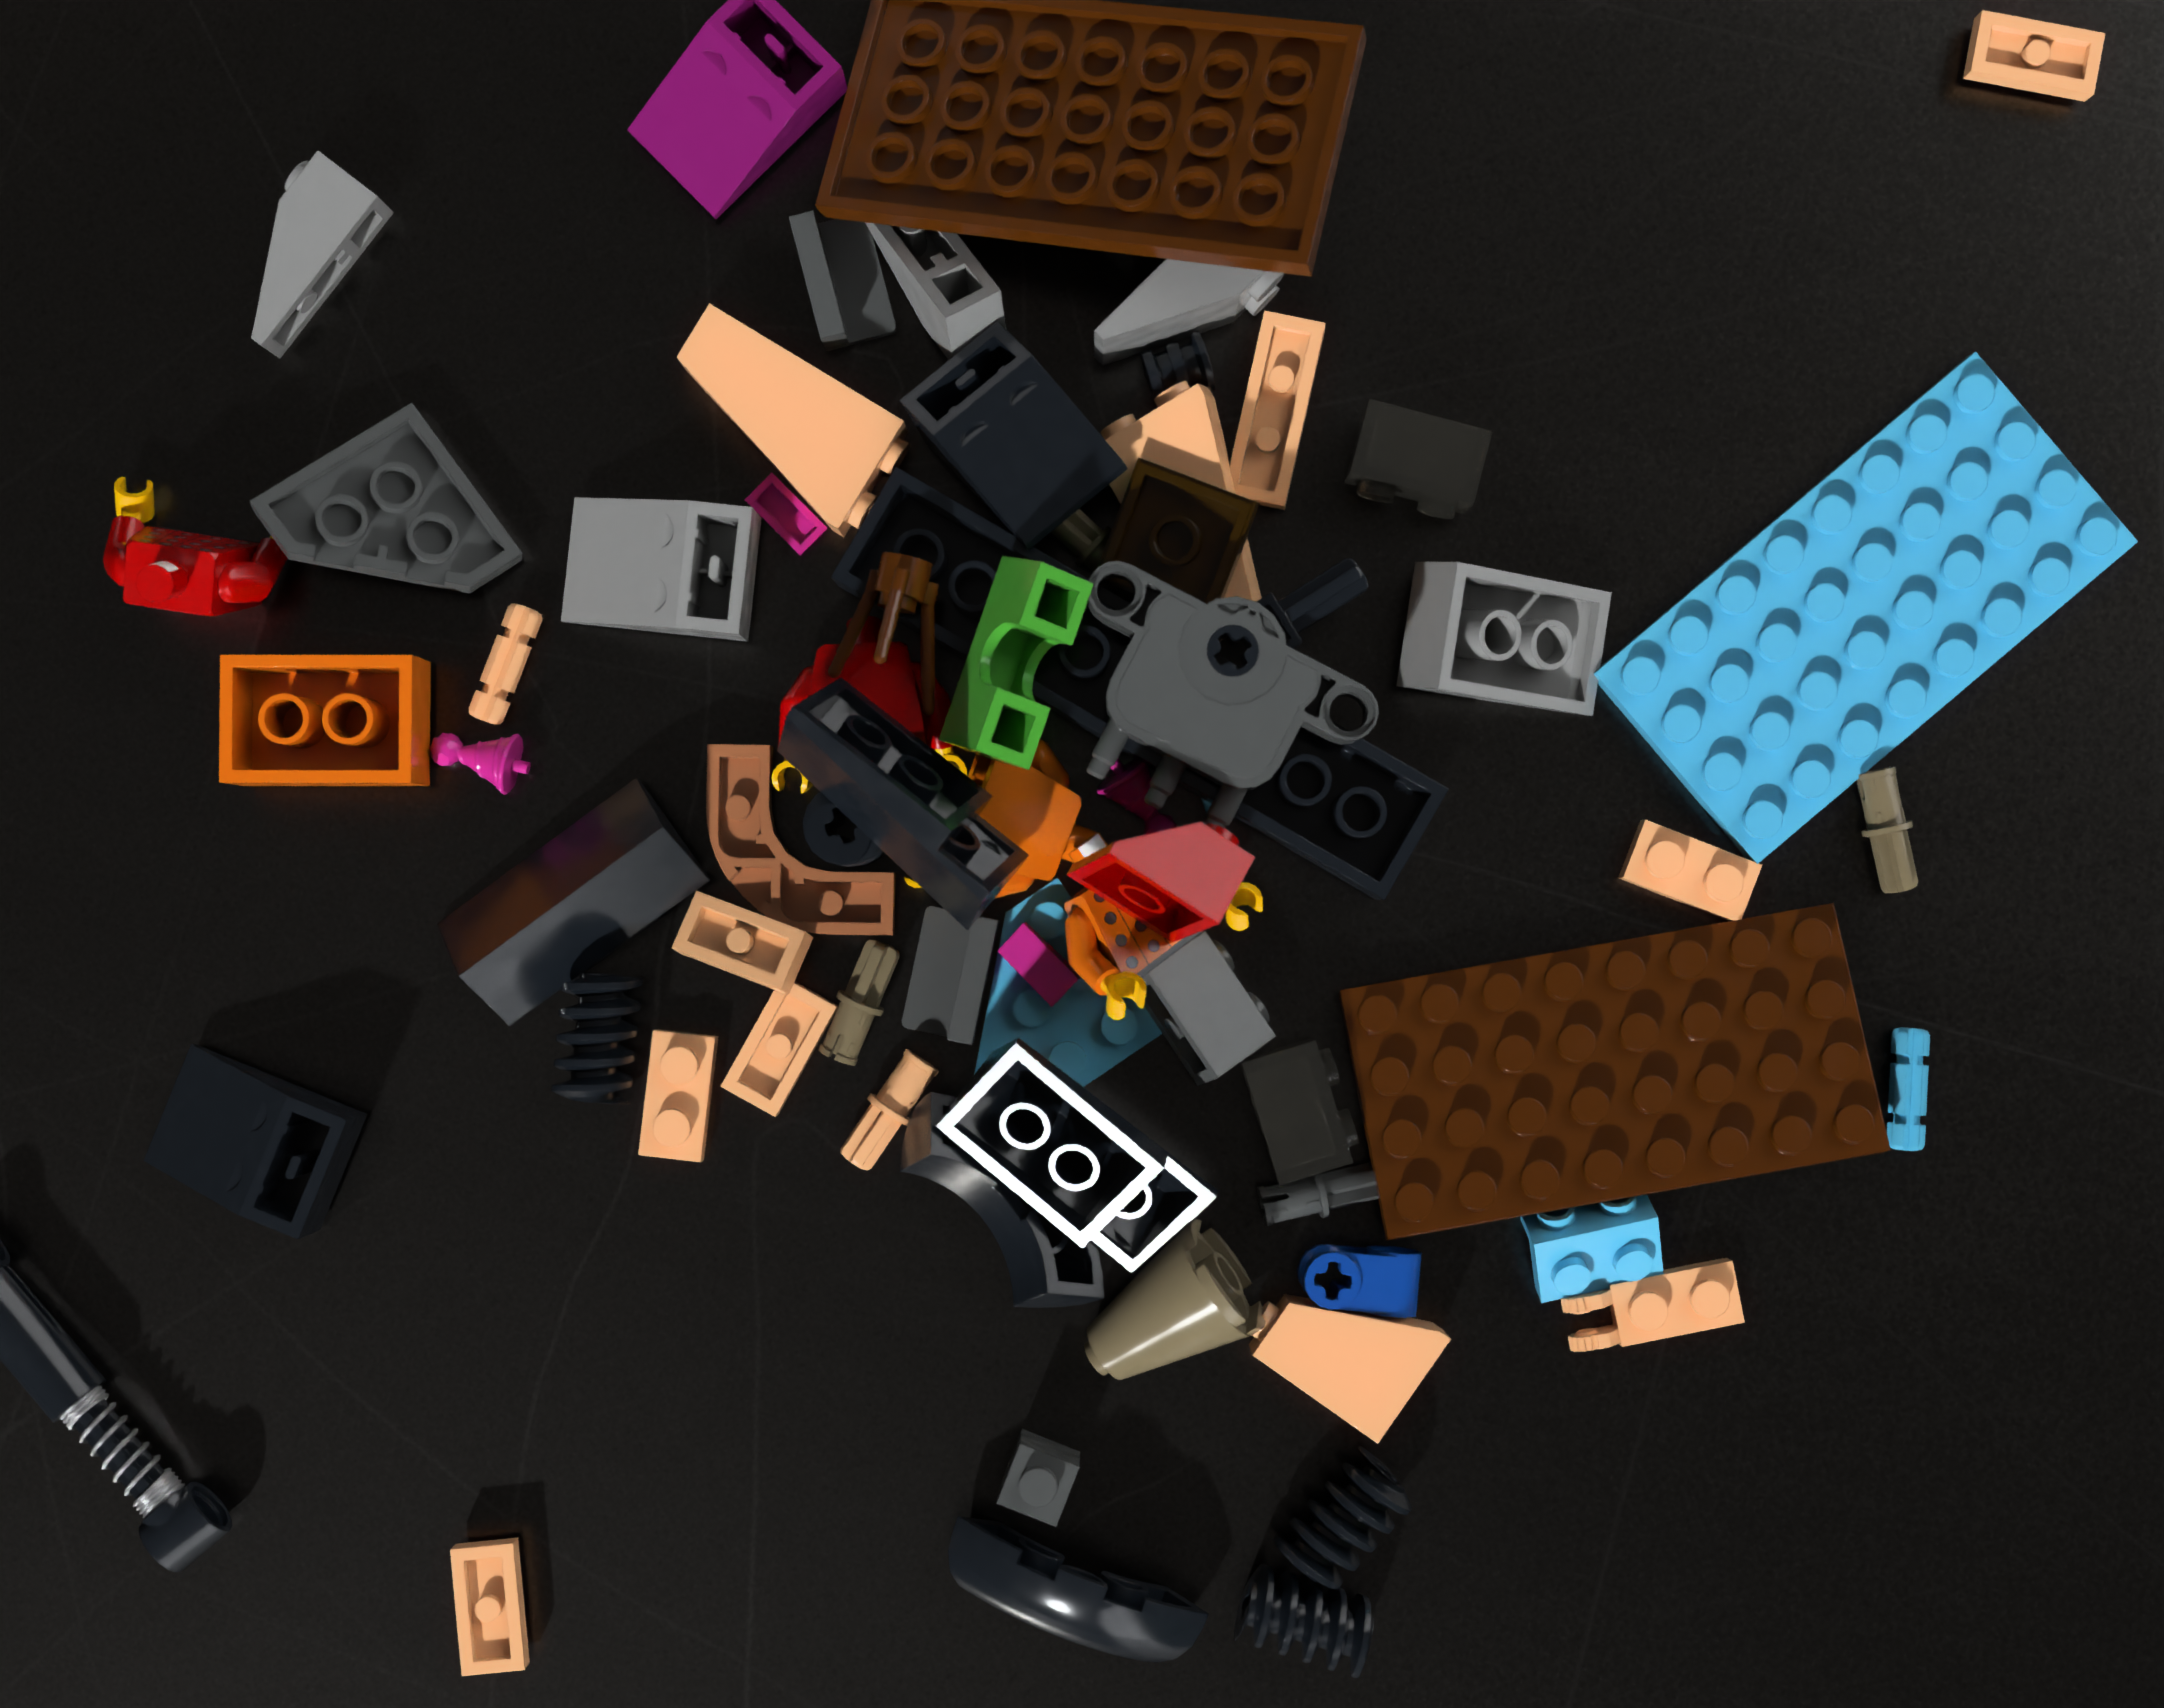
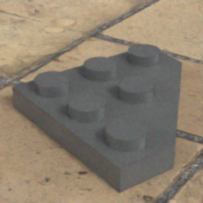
(390, 510)

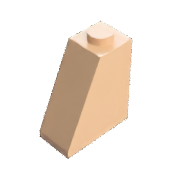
(1349, 1360)

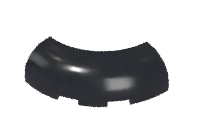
(1041, 1259)
(1093, 1611)

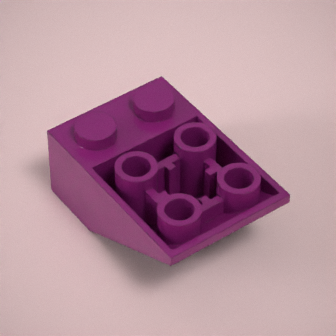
(737, 100)

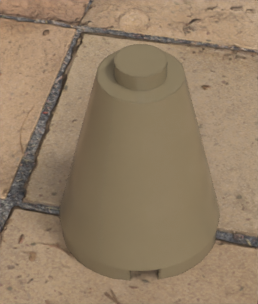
(1175, 1308)

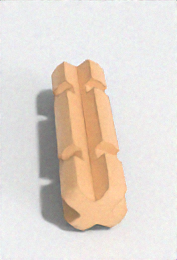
(505, 664)

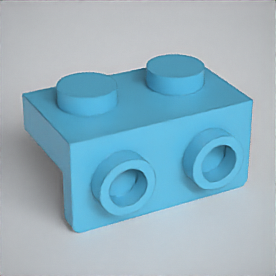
(1593, 1246)

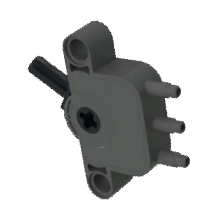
(1210, 715)

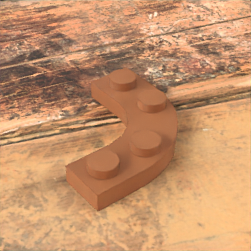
(764, 870)

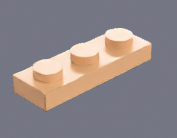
(1275, 408)

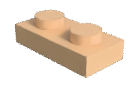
(2034, 55)
(1690, 871)
(742, 942)
(779, 1048)
(678, 1095)
(489, 1606)

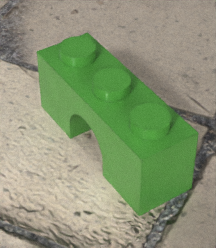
(1023, 617)

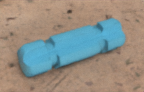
(1908, 1088)

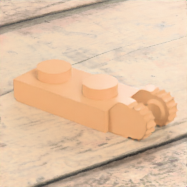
(1660, 1306)

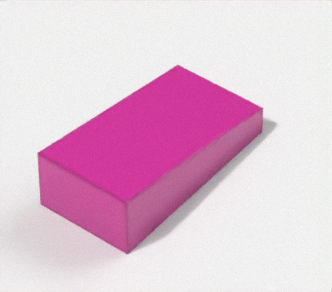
(785, 513)
(1039, 964)

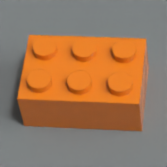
(324, 720)

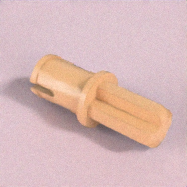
(888, 1110)

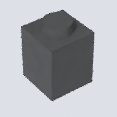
(1038, 1477)

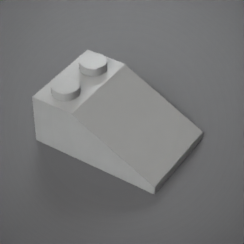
(1180, 301)
(1503, 637)

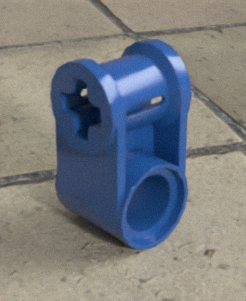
(1373, 1278)

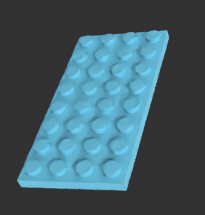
(1864, 608)

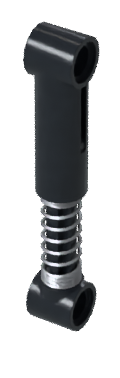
(66, 1385)

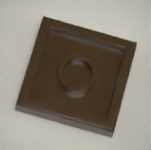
(1179, 531)

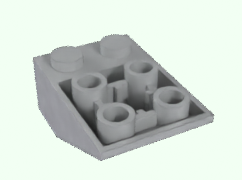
(662, 566)

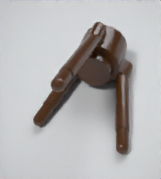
(901, 585)

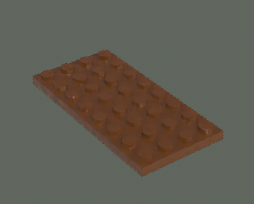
(1097, 127)
(1612, 1071)

